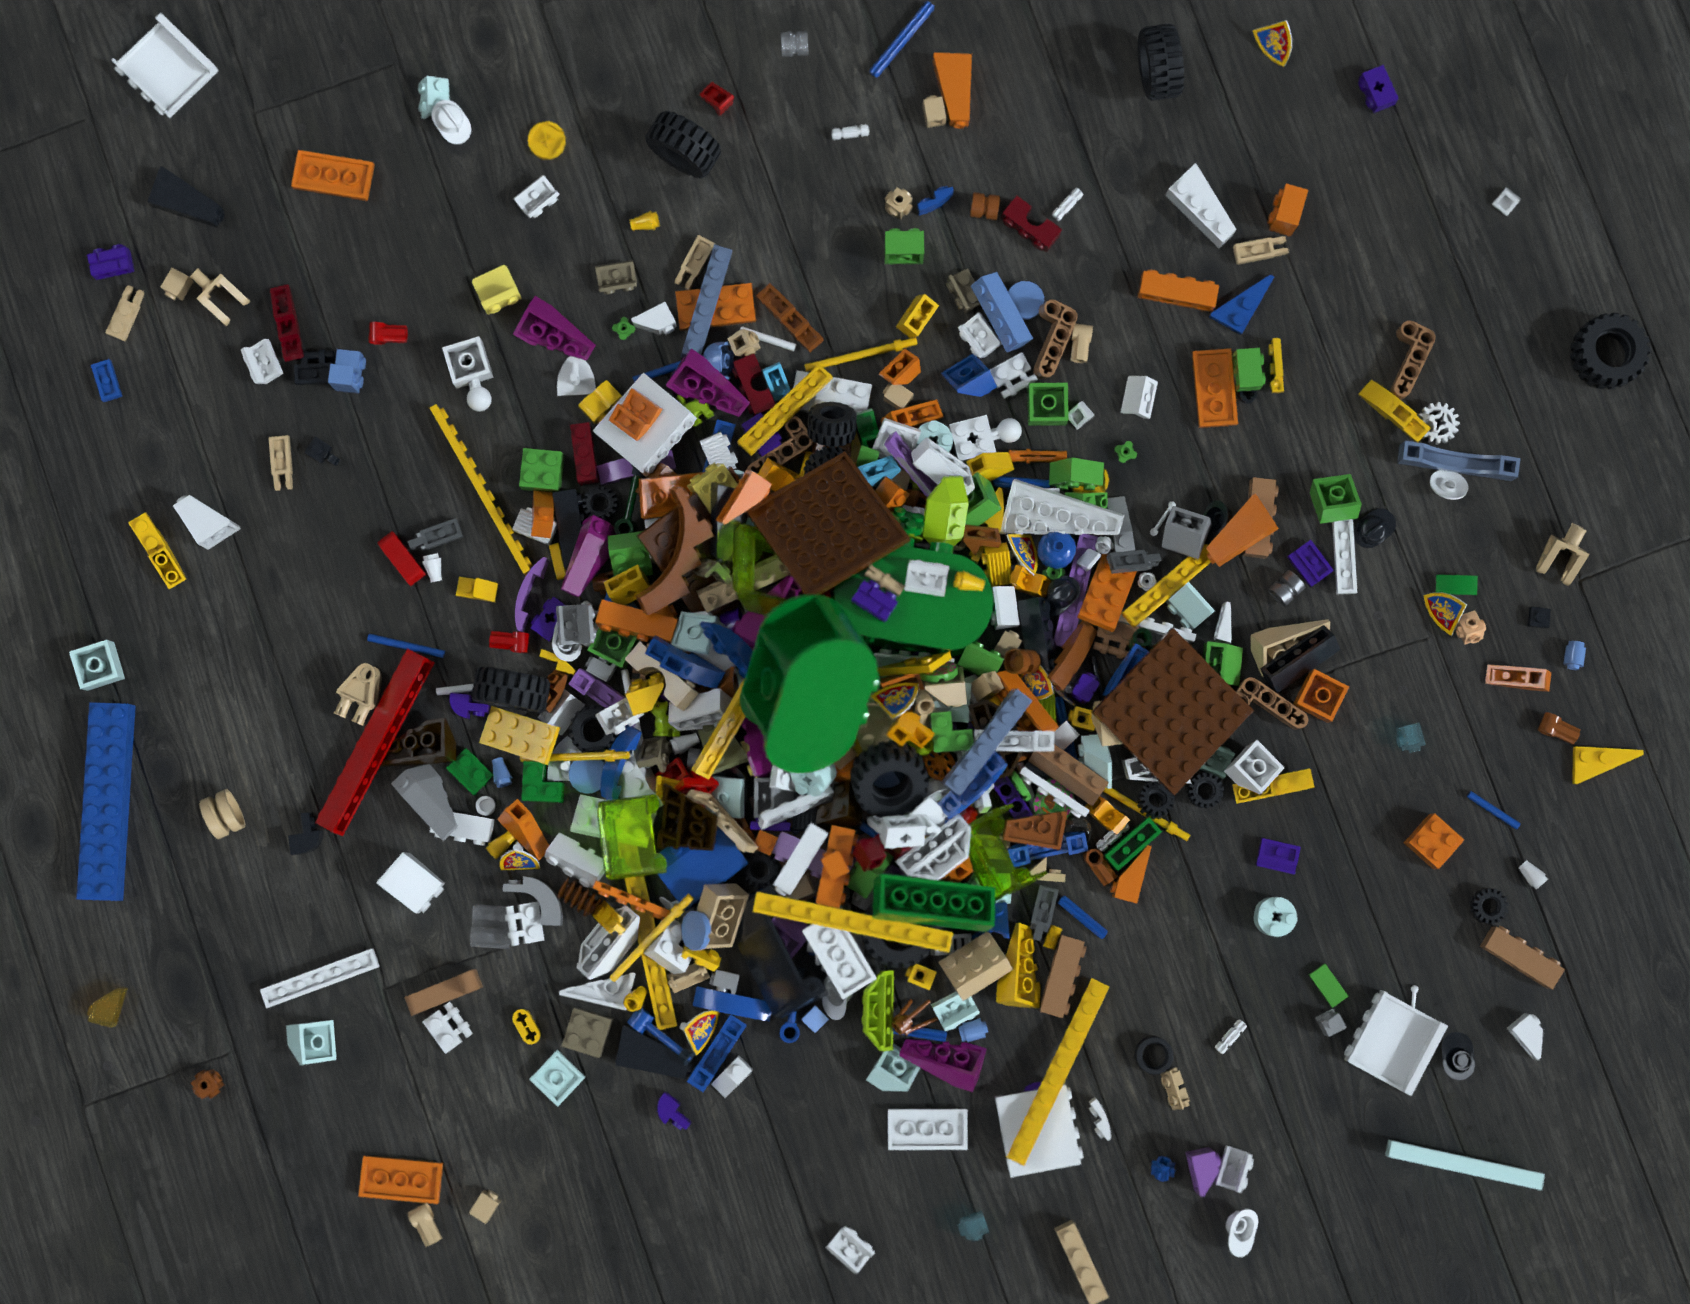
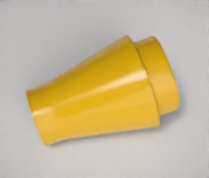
(647, 221)
(967, 581)
(500, 845)
(635, 999)

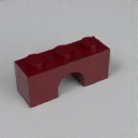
(1042, 235)
(747, 370)
(584, 454)
(871, 852)

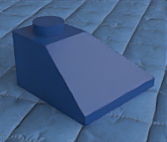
(970, 377)

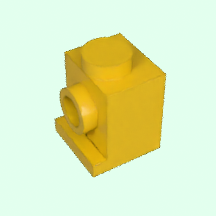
(1086, 713)
(927, 979)

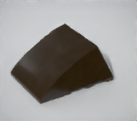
(686, 822)

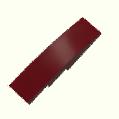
(286, 322)

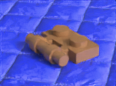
(1120, 635)

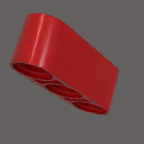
(401, 558)

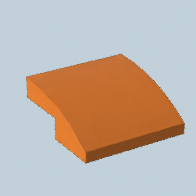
(635, 414)

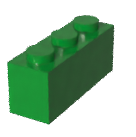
(1132, 844)

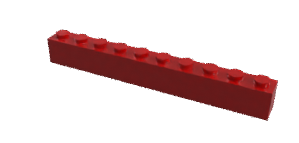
(374, 742)

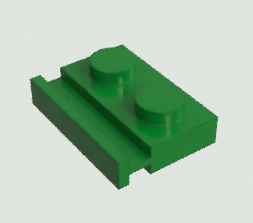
(470, 771)

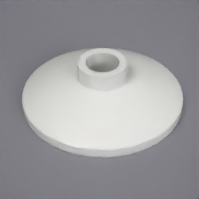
(1449, 485)

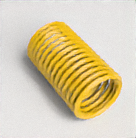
(1052, 937)

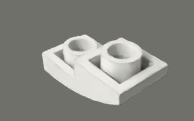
(1065, 735)
(1102, 1124)

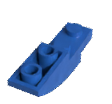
(730, 644)
(684, 665)

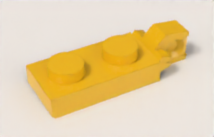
(1276, 367)
(608, 918)

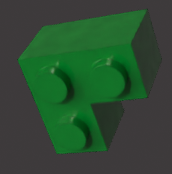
(534, 785)

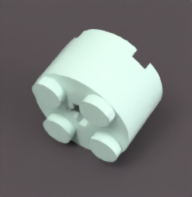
(936, 431)
(814, 782)
(1286, 916)

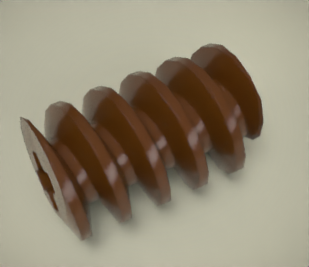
(578, 897)

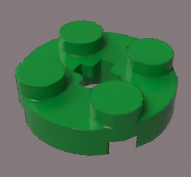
(909, 521)

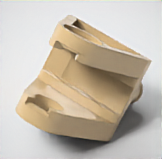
(208, 285)
(1571, 542)
(361, 690)

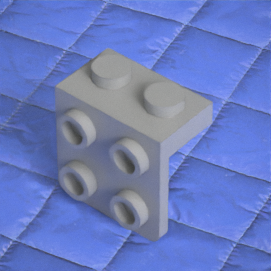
(575, 624)

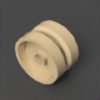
(222, 814)

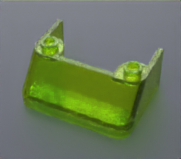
(746, 550)
(991, 859)

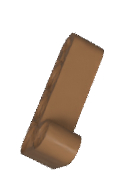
(1052, 341)
(1409, 362)
(792, 443)
(1271, 706)
(443, 992)

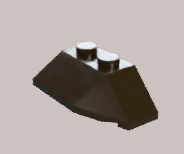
(981, 715)

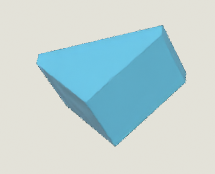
(776, 381)
(877, 470)

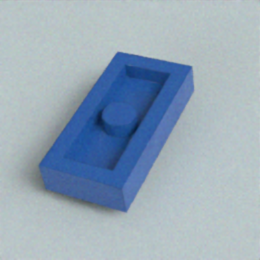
(106, 380)

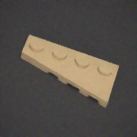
(726, 822)

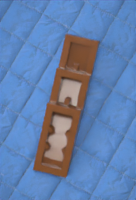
(789, 317)
(1073, 655)

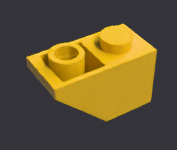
(991, 464)

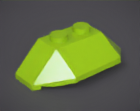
(946, 511)
(878, 1010)

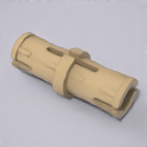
(884, 580)

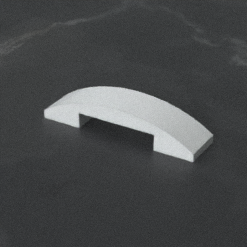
(1025, 741)

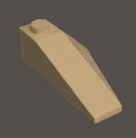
(1274, 641)

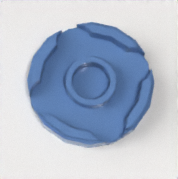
(1026, 298)
(586, 775)
(695, 930)

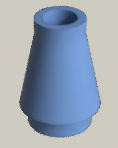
(501, 773)

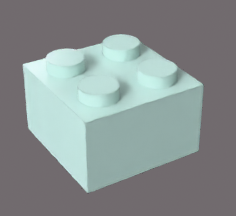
(97, 665)

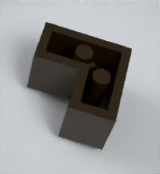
(843, 810)

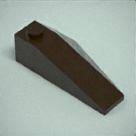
(423, 745)

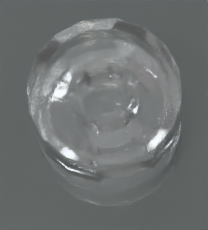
(794, 43)

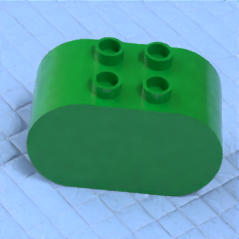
(921, 619)
(808, 683)

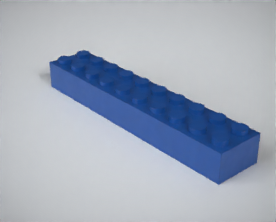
(106, 802)

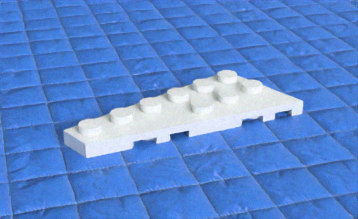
(1045, 511)

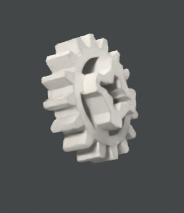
(1446, 426)

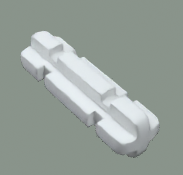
(850, 132)
(1067, 204)
(1110, 838)
(1229, 1038)

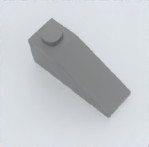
(1124, 540)

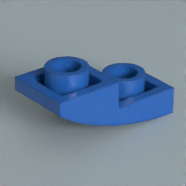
(940, 197)

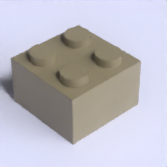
(587, 1032)

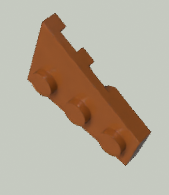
(1037, 830)

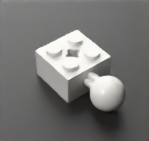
(478, 370)
(1008, 430)

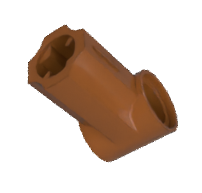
(1554, 727)
(1100, 868)

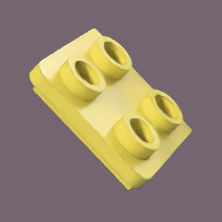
(496, 289)
(702, 483)

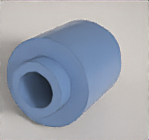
(1574, 655)
(973, 1030)

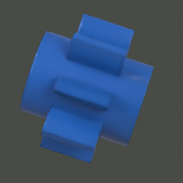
(1163, 1168)

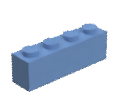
(1001, 312)

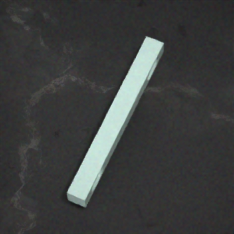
(1464, 1164)

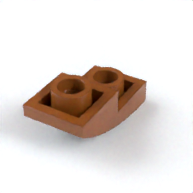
(557, 684)

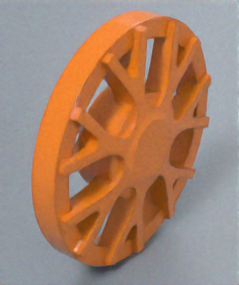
(938, 764)

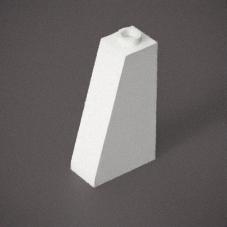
(800, 860)

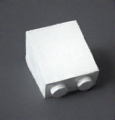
(203, 522)
(411, 883)

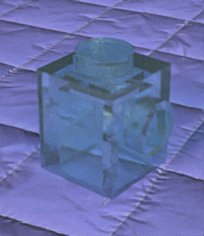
(1410, 737)
(973, 1226)

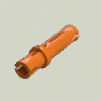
(1018, 456)

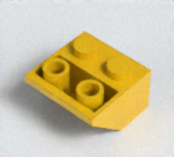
(644, 693)

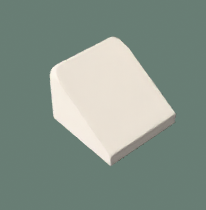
(1506, 201)
(1080, 415)
(1088, 559)

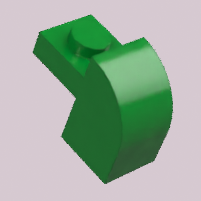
(867, 427)

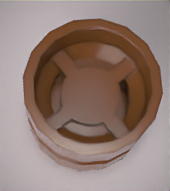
(985, 206)
(1021, 661)

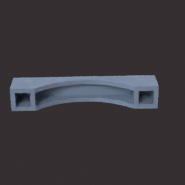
(707, 300)
(1472, 464)
(973, 760)

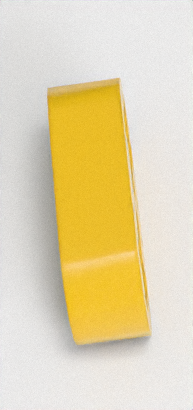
(557, 560)
(522, 1028)

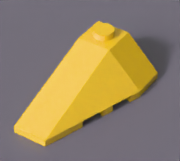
(1020, 986)

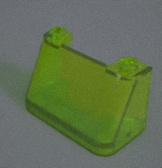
(629, 837)

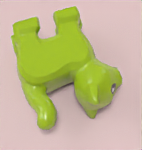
(696, 409)
(662, 727)

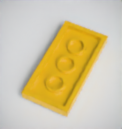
(519, 735)

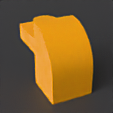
(1029, 584)
(909, 728)
(1107, 815)

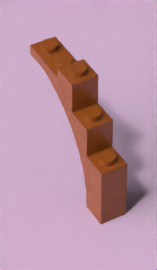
(671, 584)

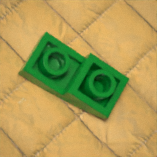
(1457, 584)

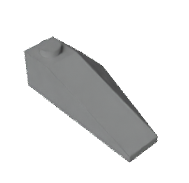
(426, 795)

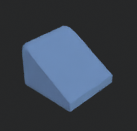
(815, 1019)

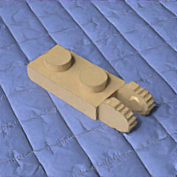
(1258, 250)
(695, 260)
(125, 314)
(281, 460)

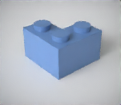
(347, 371)

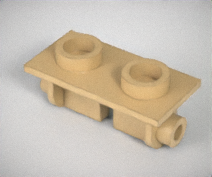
(692, 976)
(1177, 1097)

